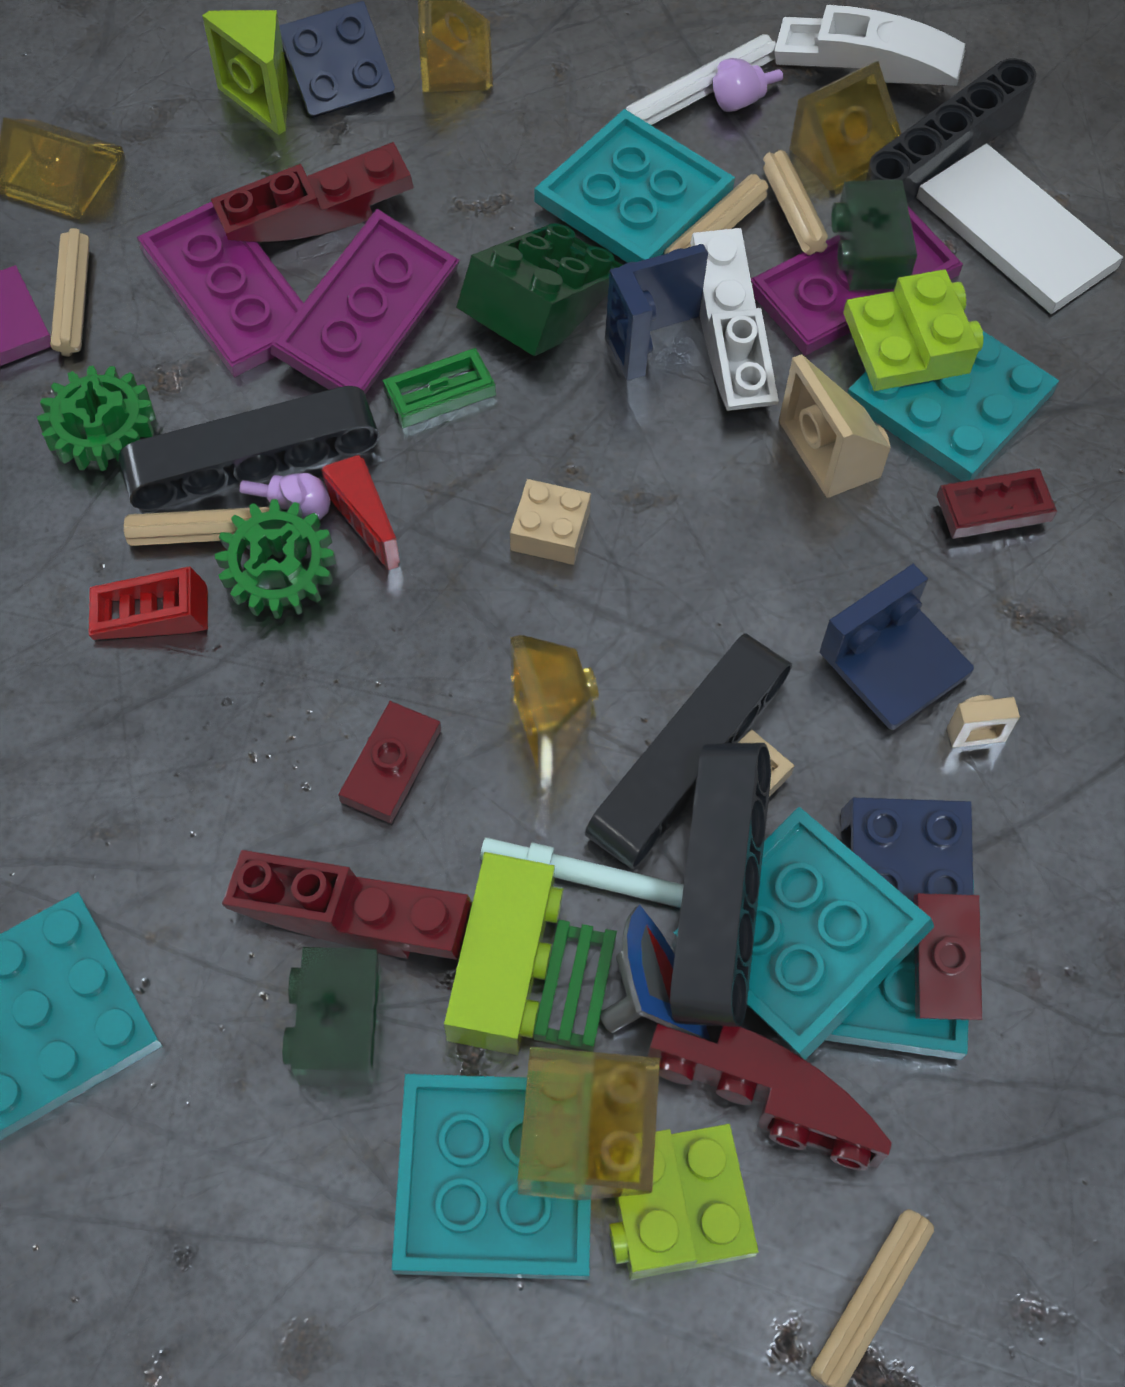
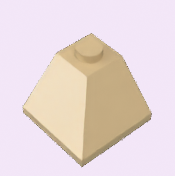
(831, 430)

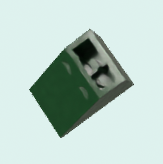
(536, 286)

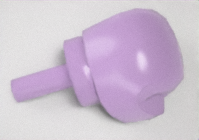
(741, 84)
(298, 488)

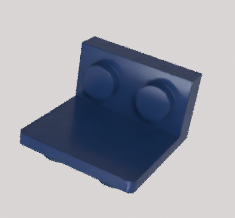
(336, 59)
(651, 297)
(894, 650)
(914, 842)

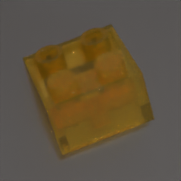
(588, 1125)

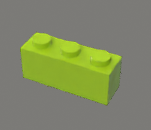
(503, 954)

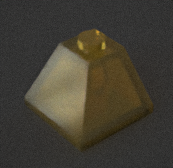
(551, 700)

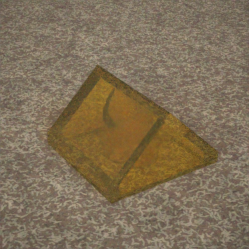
(454, 47)
(844, 126)
(53, 165)

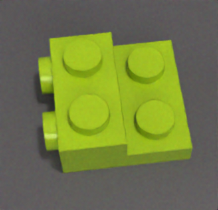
(914, 331)
(694, 1210)

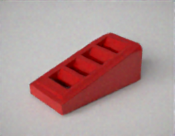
(358, 501)
(182, 612)

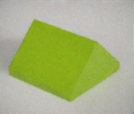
(250, 62)

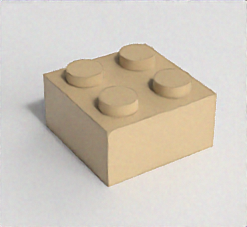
(550, 521)

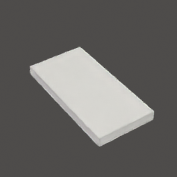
(1019, 228)

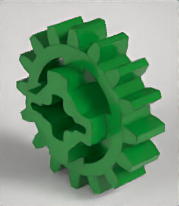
(95, 417)
(277, 535)

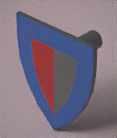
(647, 978)

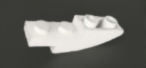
(860, 36)
(733, 324)

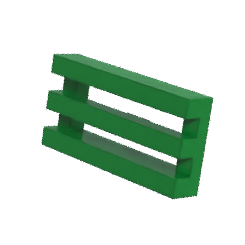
(443, 393)
(584, 937)

